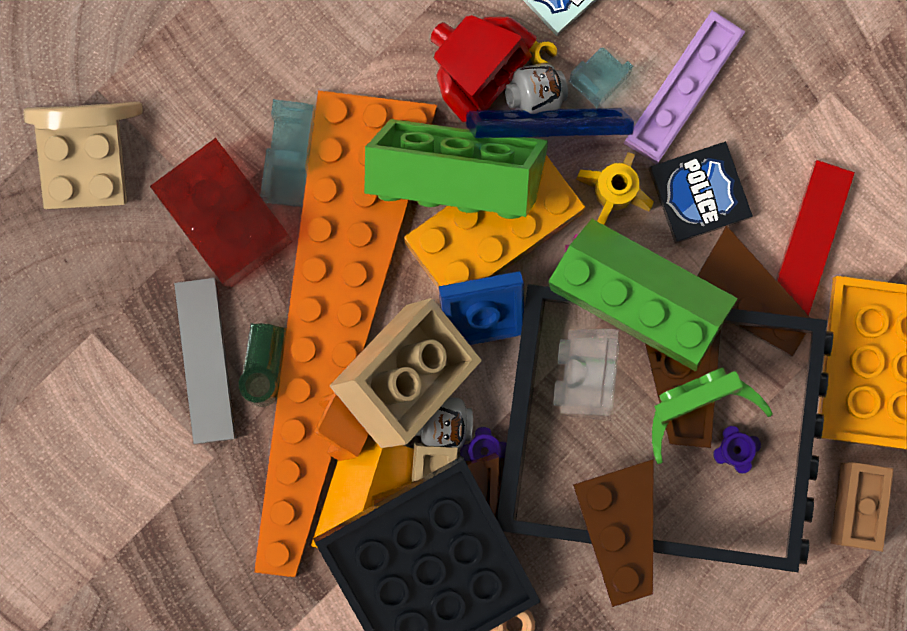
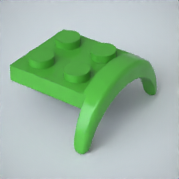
(698, 394)

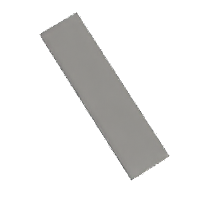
(205, 361)

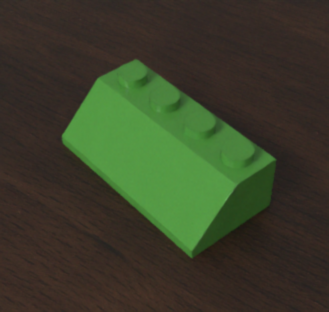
(454, 168)
(642, 293)

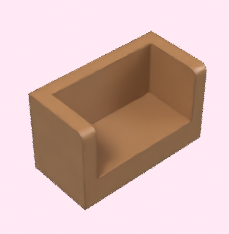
(862, 506)

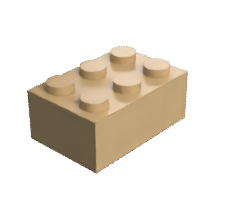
(406, 373)

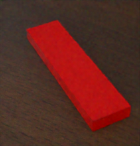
(814, 232)

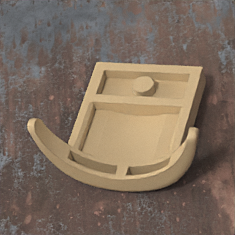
(81, 153)

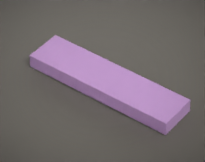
(684, 87)

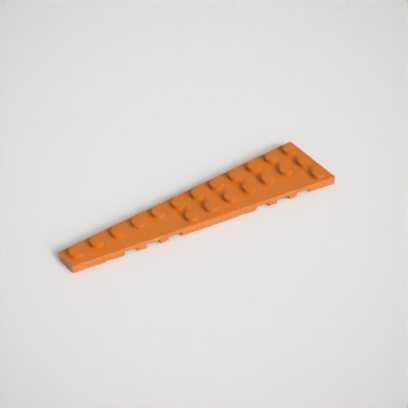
(334, 298)

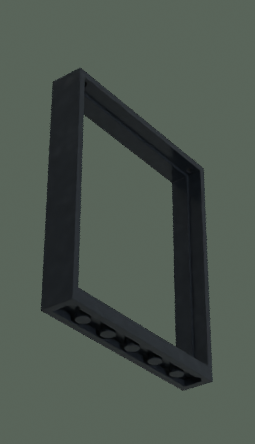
(806, 463)

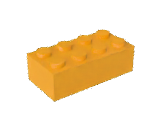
(482, 244)

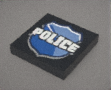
(700, 192)

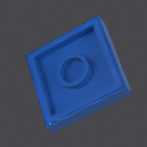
(485, 307)

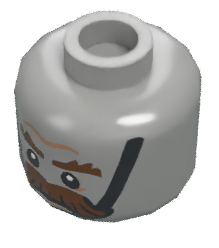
(537, 88)
(449, 425)

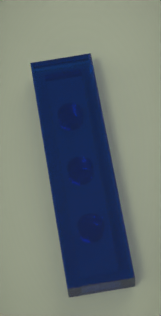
(549, 123)

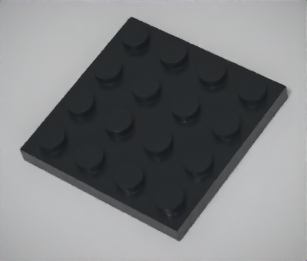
(428, 559)

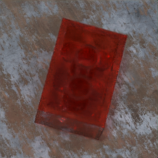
(221, 213)

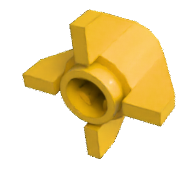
(610, 197)

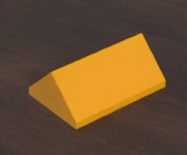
(360, 479)

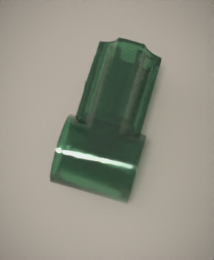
(263, 360)

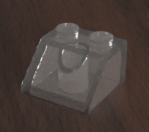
(589, 373)

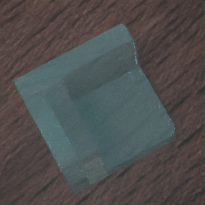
(599, 76)
(292, 126)
(284, 177)

